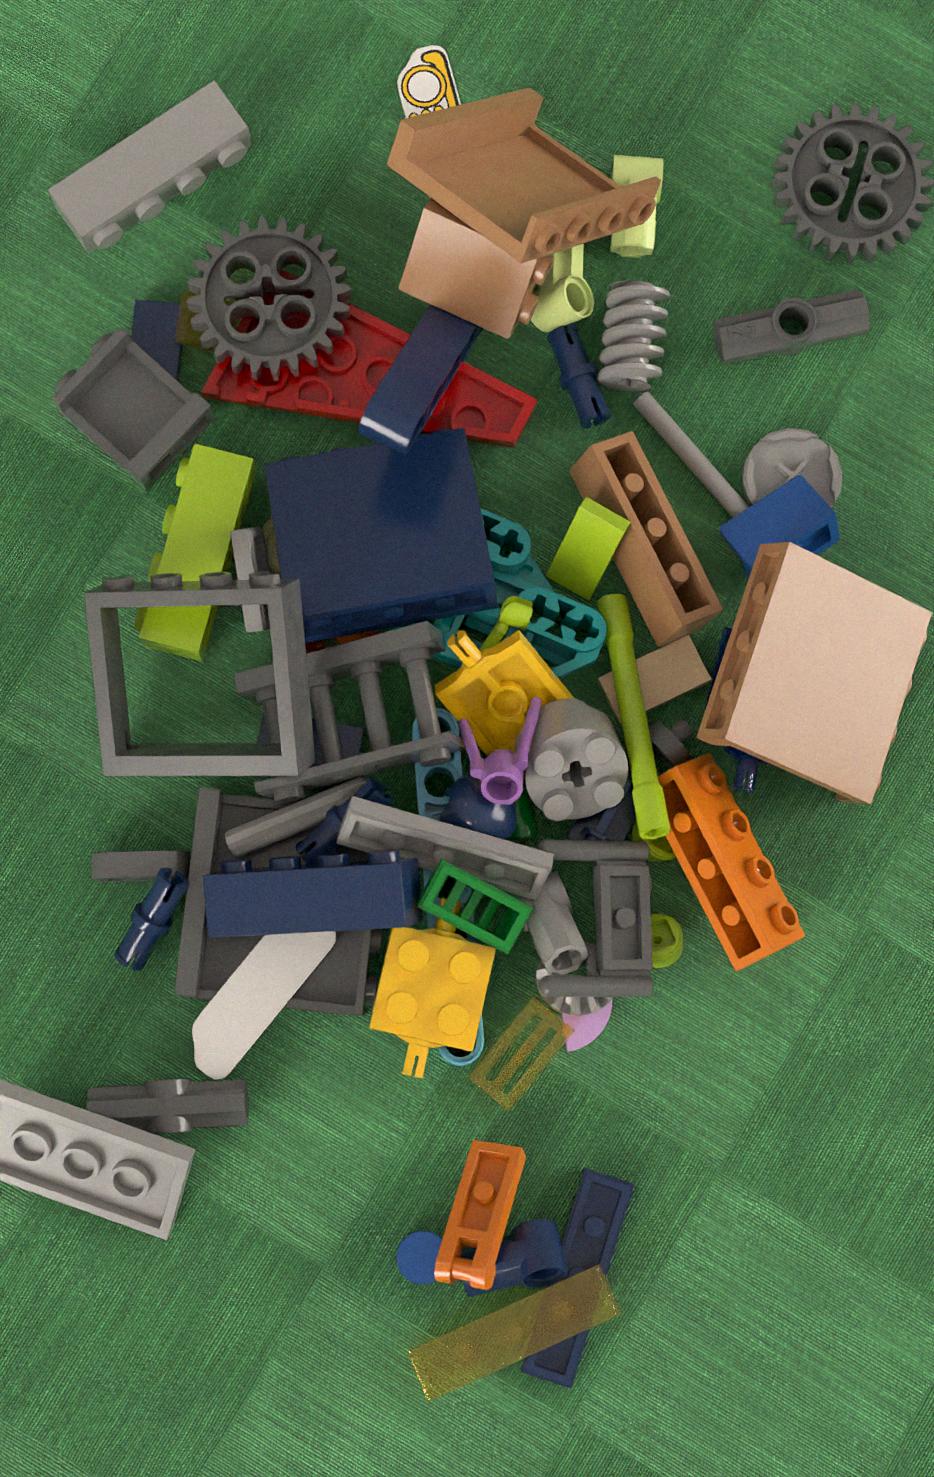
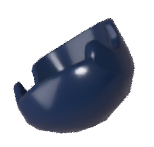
(474, 812)

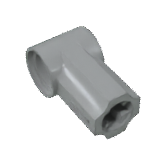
(554, 928)

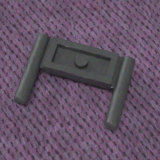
(620, 919)

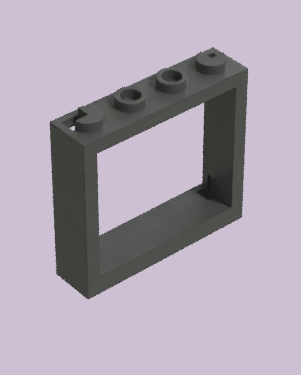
(121, 758)

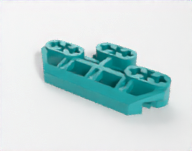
(523, 578)

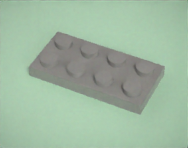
(91, 1161)

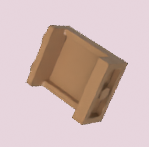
(469, 274)

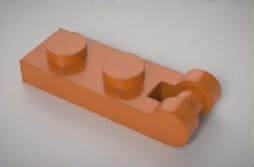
(480, 1214)

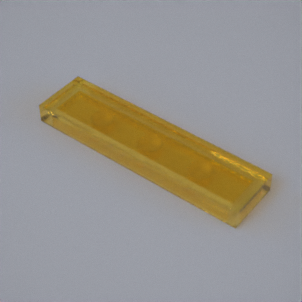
(514, 1332)

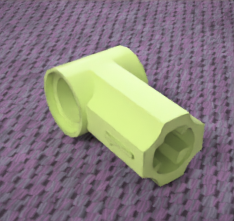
(639, 239)
(564, 293)

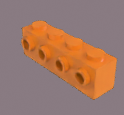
(726, 864)

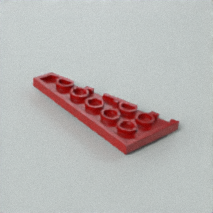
(351, 374)

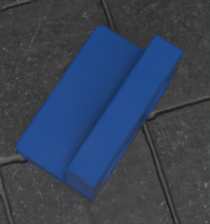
(786, 515)

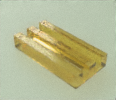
(550, 1019)

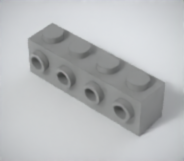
(151, 168)

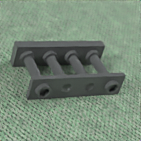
(364, 662)

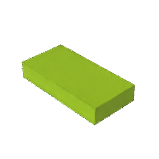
(587, 548)

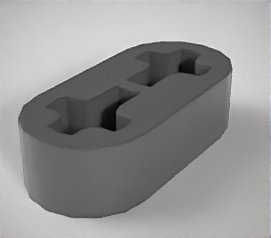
(137, 865)

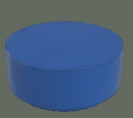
(418, 1256)

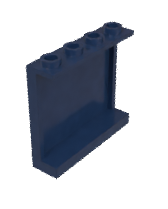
(382, 535)

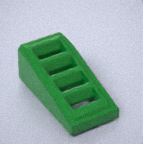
(507, 927)

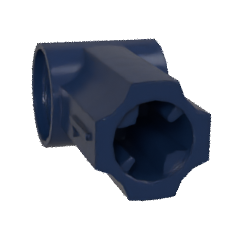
(526, 1257)

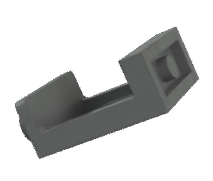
(132, 408)

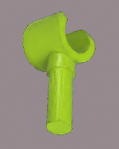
(514, 613)

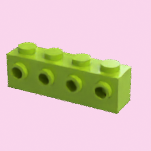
(198, 542)

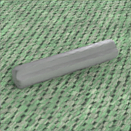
(288, 820)

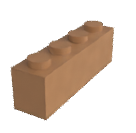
(654, 551)

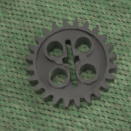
(895, 196)
(266, 254)

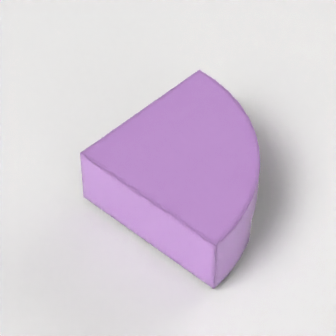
(586, 1027)

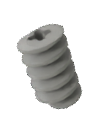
(631, 334)

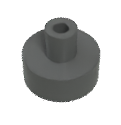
(668, 742)

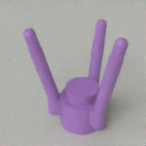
(502, 770)

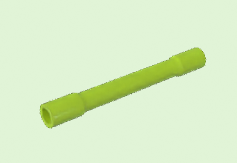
(647, 791)

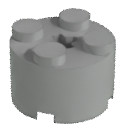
(574, 761)

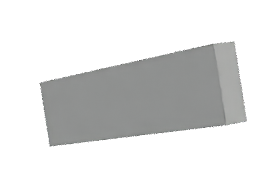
(492, 859)

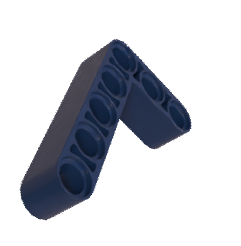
(418, 379)

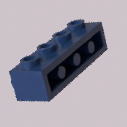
(312, 896)

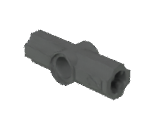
(821, 319)
(173, 1104)

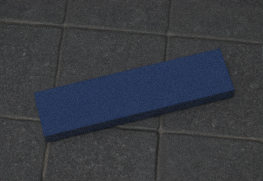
(586, 1242)

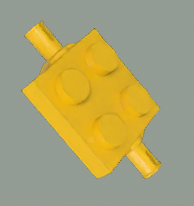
(497, 688)
(431, 990)

